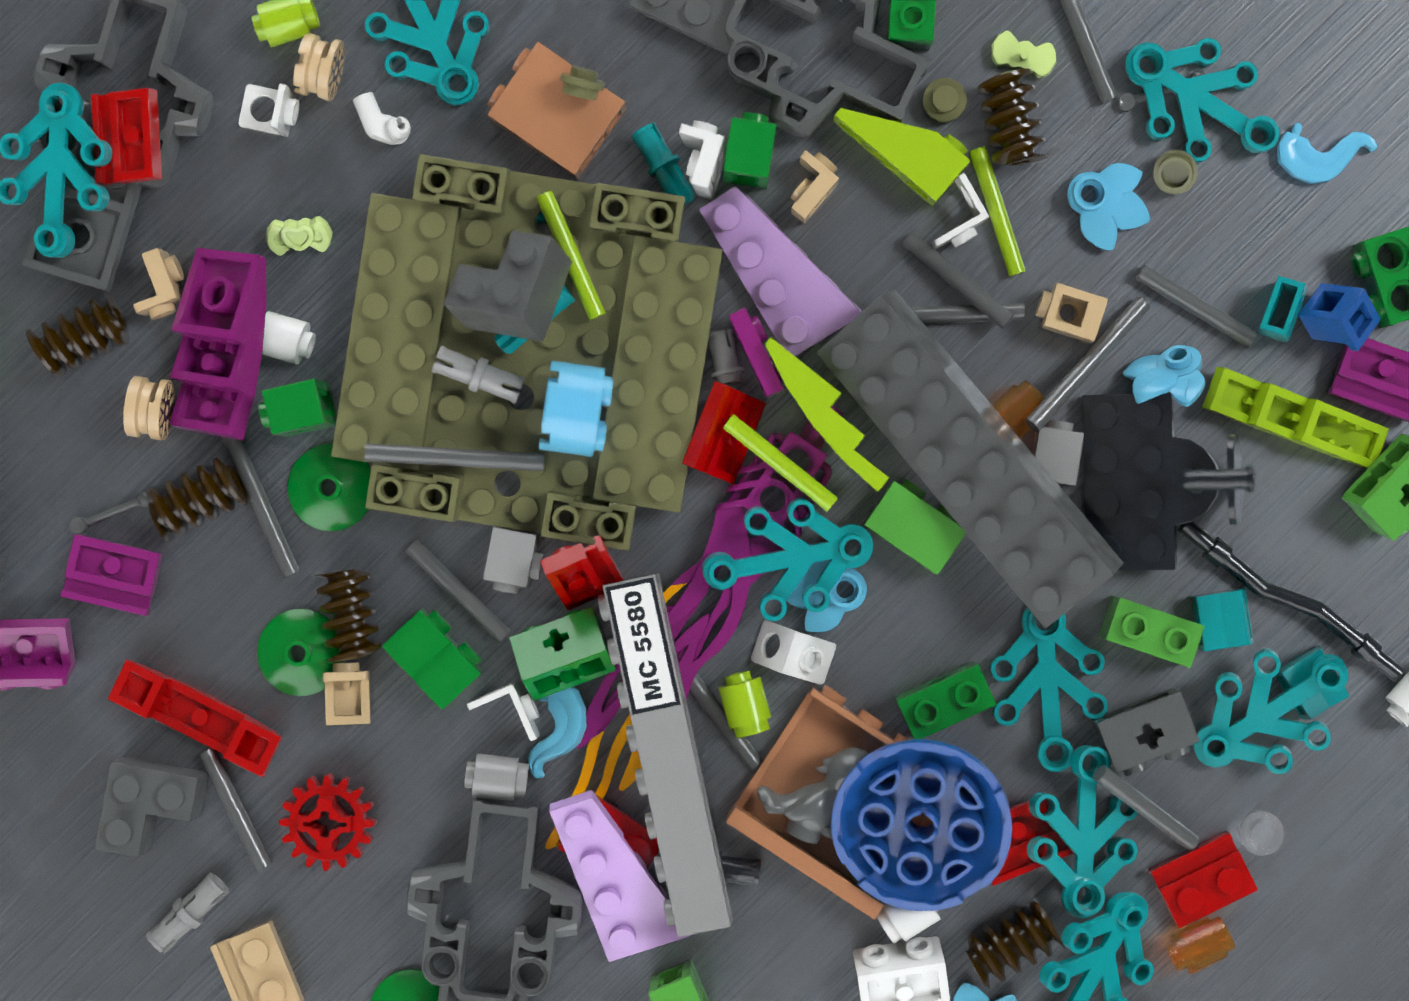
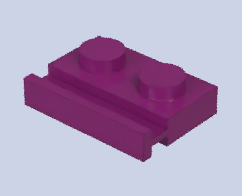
(750, 335)
(1374, 378)
(111, 574)

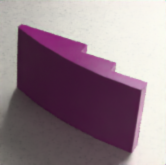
(221, 342)

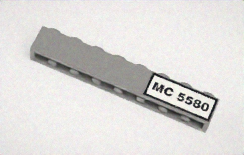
(667, 755)

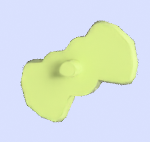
(1023, 54)
(298, 235)

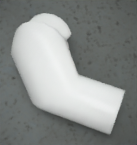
(379, 125)

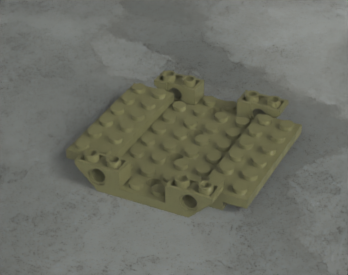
(648, 341)

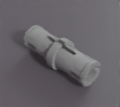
(478, 374)
(187, 913)

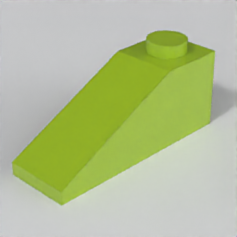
(912, 153)

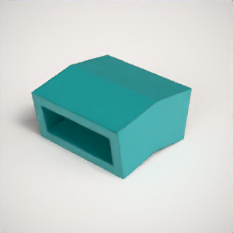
(1294, 287)
(1224, 618)
(1300, 669)

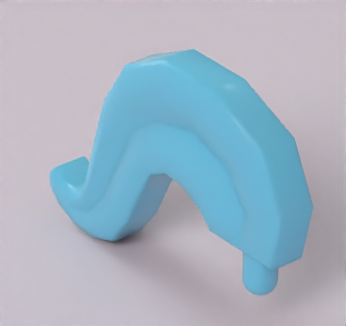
(1314, 167)
(570, 726)

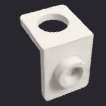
(284, 113)
(967, 230)
(797, 655)
(524, 704)

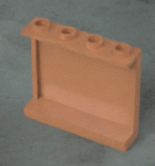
(814, 732)

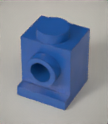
(1340, 315)

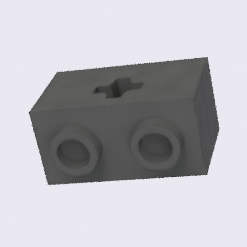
(1162, 712)

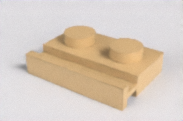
(256, 966)

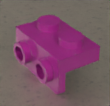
(36, 653)

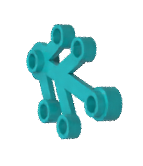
(433, 37)
(1194, 95)
(56, 163)
(796, 557)
(1048, 676)
(1264, 715)
(1084, 838)
(1121, 922)

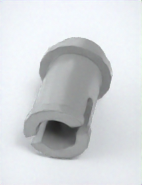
(725, 358)

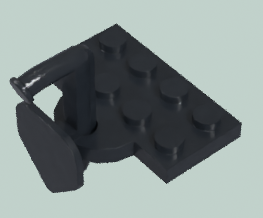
(1143, 478)

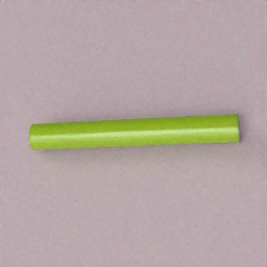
(997, 211)
(565, 240)
(780, 463)

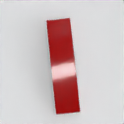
(196, 715)

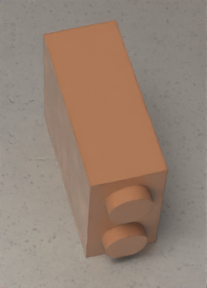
(549, 121)

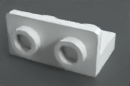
(707, 157)
(902, 971)

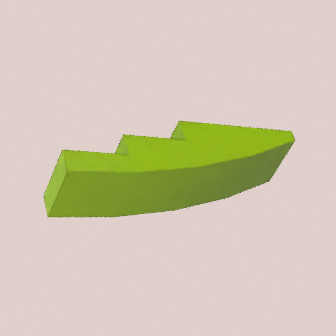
(816, 399)
(1295, 417)

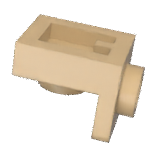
(812, 194)

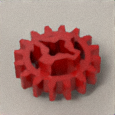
(326, 840)

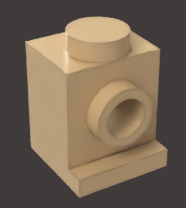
(1086, 306)

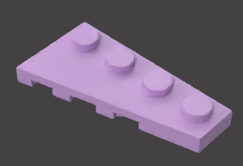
(786, 286)
(612, 879)

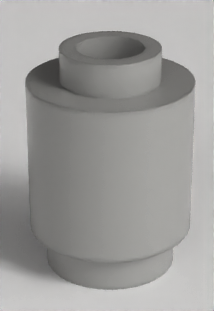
(497, 777)

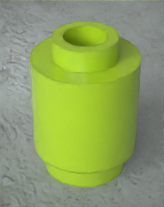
(285, 20)
(745, 704)

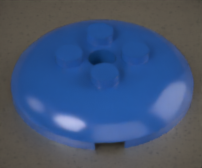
(911, 863)

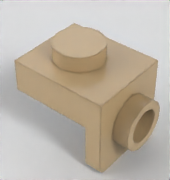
(165, 276)
(347, 695)

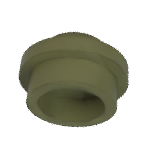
(581, 83)
(944, 100)
(1175, 172)

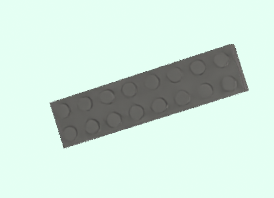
(970, 458)

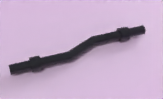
(1363, 647)

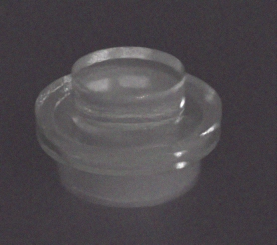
(1261, 833)

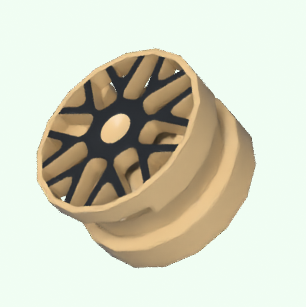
(319, 67)
(148, 408)

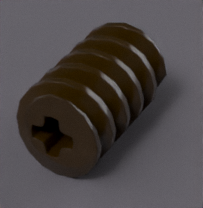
(1011, 118)
(80, 337)
(196, 499)
(348, 614)
(1012, 943)

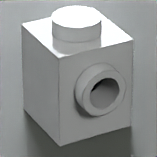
(512, 559)

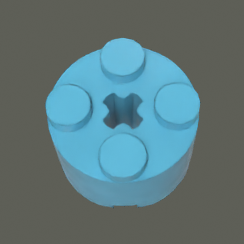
(574, 409)

